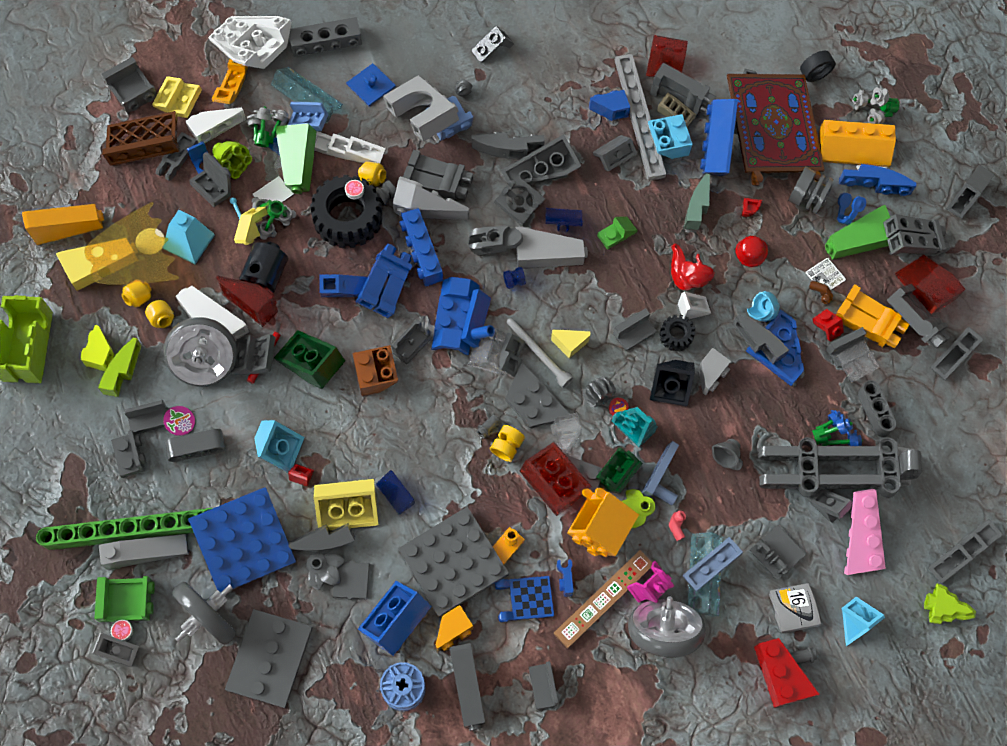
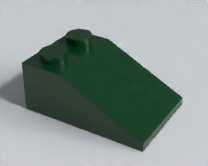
(310, 358)

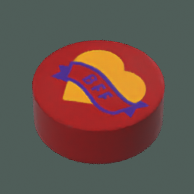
(617, 405)

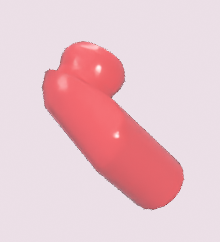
(676, 523)

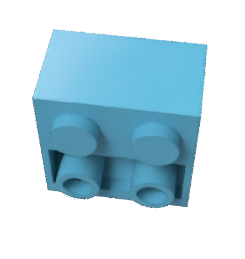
(671, 136)

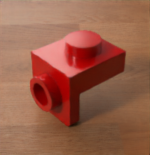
(829, 323)

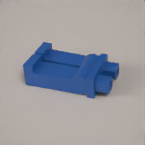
(385, 281)

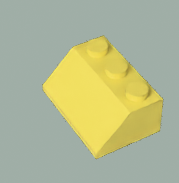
(346, 503)

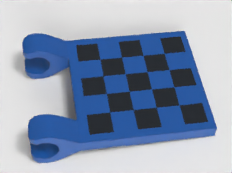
(529, 598)

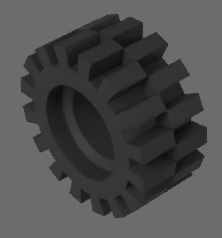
(669, 340)

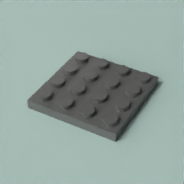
(453, 561)

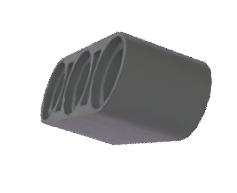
(875, 417)
(195, 445)

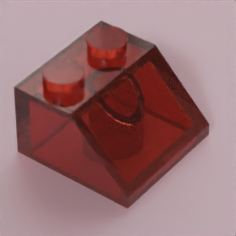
(666, 51)

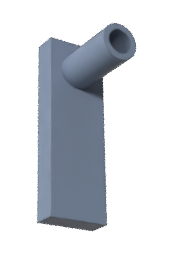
(652, 486)
(712, 564)

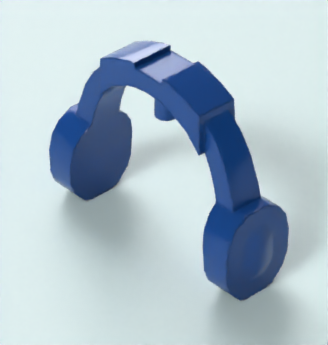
(857, 206)

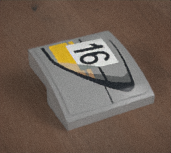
(795, 608)

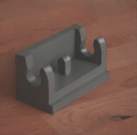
(411, 342)

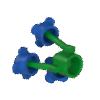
(839, 423)

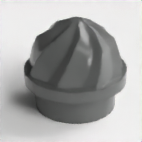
(463, 87)

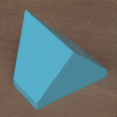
(859, 619)

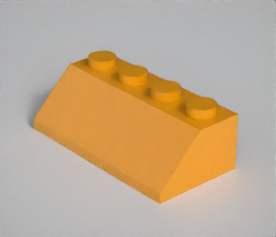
(857, 143)

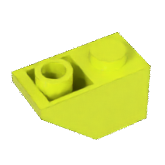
(98, 350)

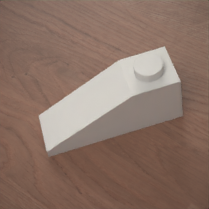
(213, 123)

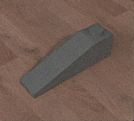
(547, 162)

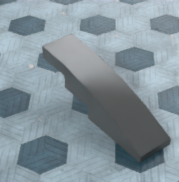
(965, 551)

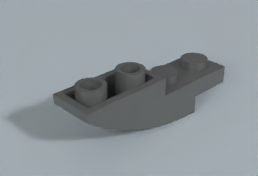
(501, 146)

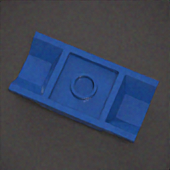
(452, 313)

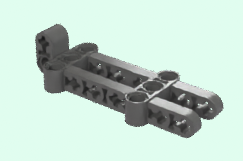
(905, 467)

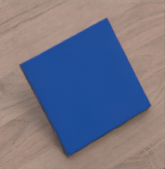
(371, 84)

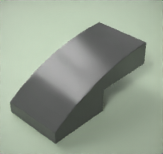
(510, 354)

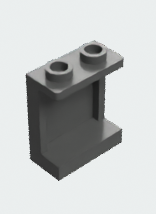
(129, 85)

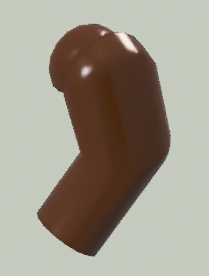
(824, 290)

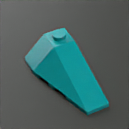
(635, 425)

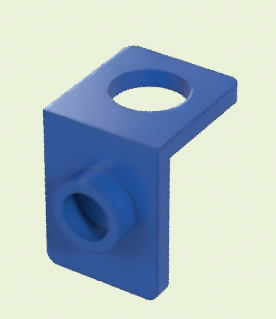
(196, 154)

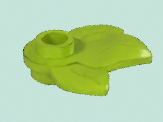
(634, 501)

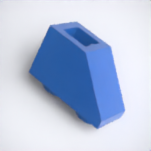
(610, 105)

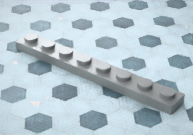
(639, 116)

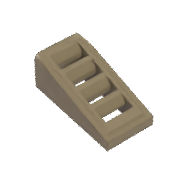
(679, 106)

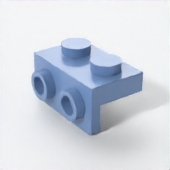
(308, 112)

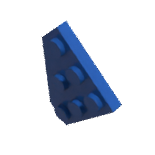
(790, 366)

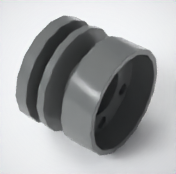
(811, 190)

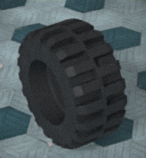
(349, 232)

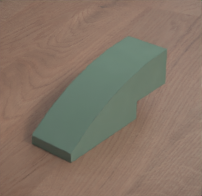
(698, 204)

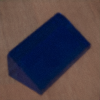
(395, 492)

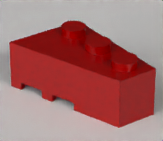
(782, 674)

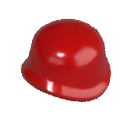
(751, 251)

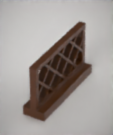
(142, 148)

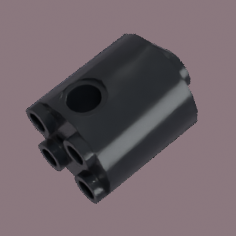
(264, 265)

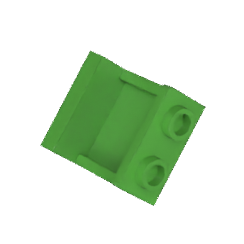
(124, 599)

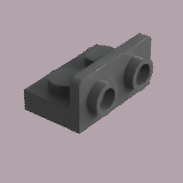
(128, 454)

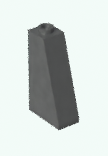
(467, 686)

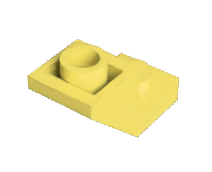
(247, 228)

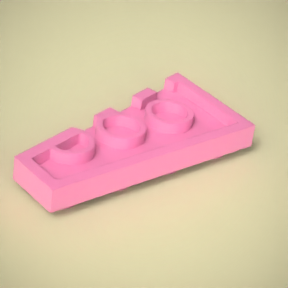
(865, 535)

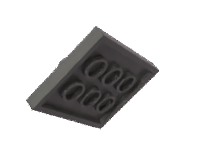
(269, 658)

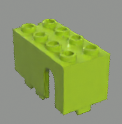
(25, 339)

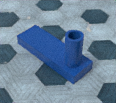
(475, 320)

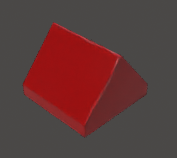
(300, 474)

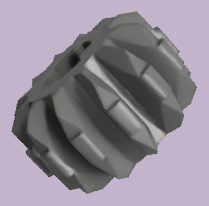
(599, 391)

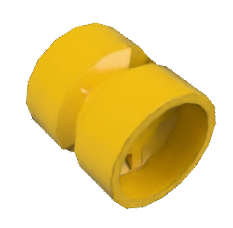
(507, 443)

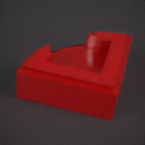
(750, 206)

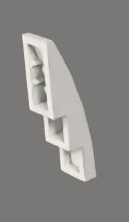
(349, 149)

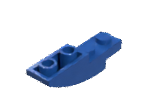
(884, 180)

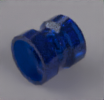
(514, 277)

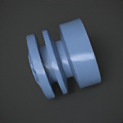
(409, 697)

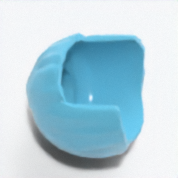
(764, 307)

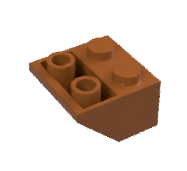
(375, 370)

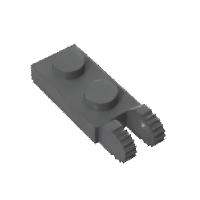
(176, 160)

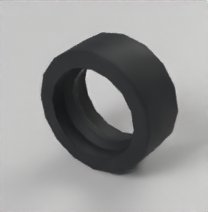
(817, 66)

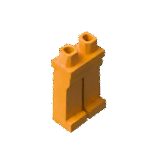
(877, 320)

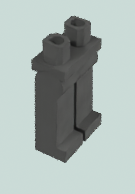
(683, 88)
(438, 176)
(915, 236)
(918, 316)

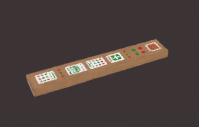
(603, 599)

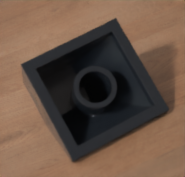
(673, 382)

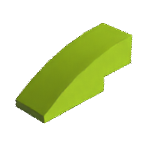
(120, 368)

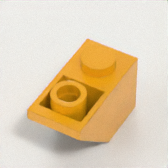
(453, 626)

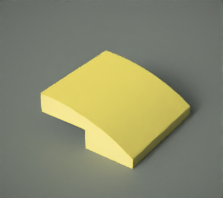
(177, 97)

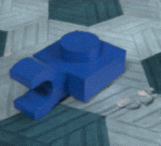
(566, 582)

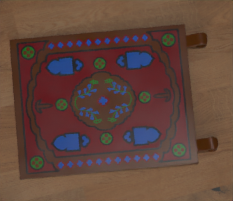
(775, 124)

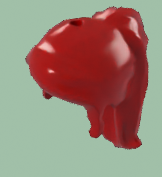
(689, 274)

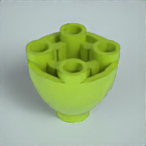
(233, 157)

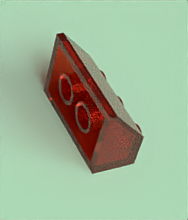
(554, 478)

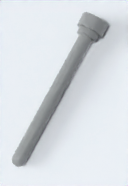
(564, 378)

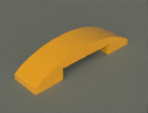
(231, 84)

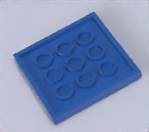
(242, 540)

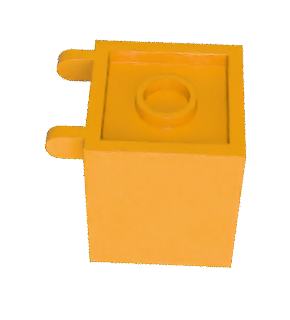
(602, 523)

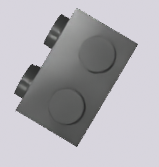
(213, 182)

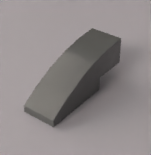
(760, 339)
(956, 353)
(323, 538)

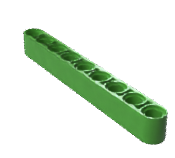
(120, 530)

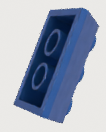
(395, 617)

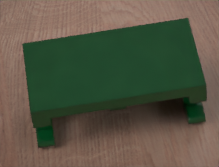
(619, 470)

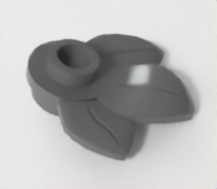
(326, 571)

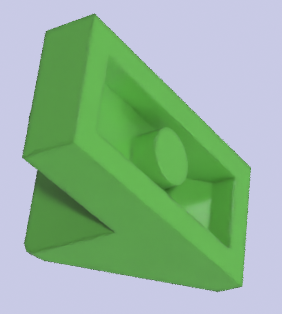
(617, 232)

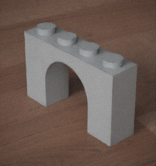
(419, 92)

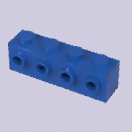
(422, 247)

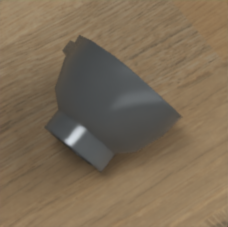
(728, 454)

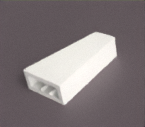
(199, 305)

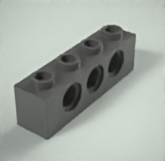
(331, 31)

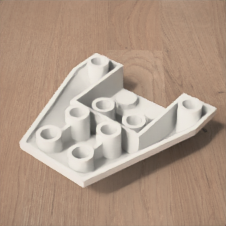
(252, 39)

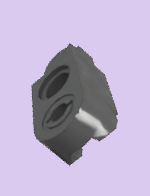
(507, 236)

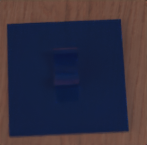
(563, 217)

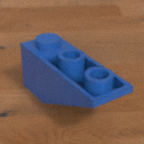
(341, 285)

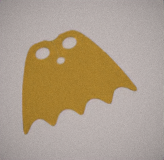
(137, 251)

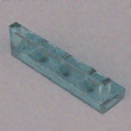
(302, 90)
(711, 591)

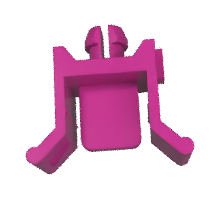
(652, 588)

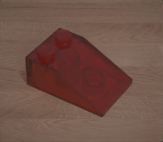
(932, 282)
(250, 298)

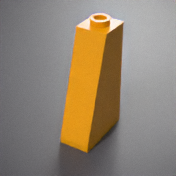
(62, 222)

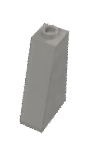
(549, 250)

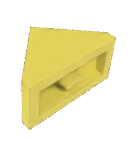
(570, 341)

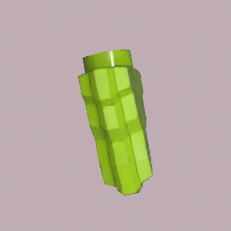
(946, 606)

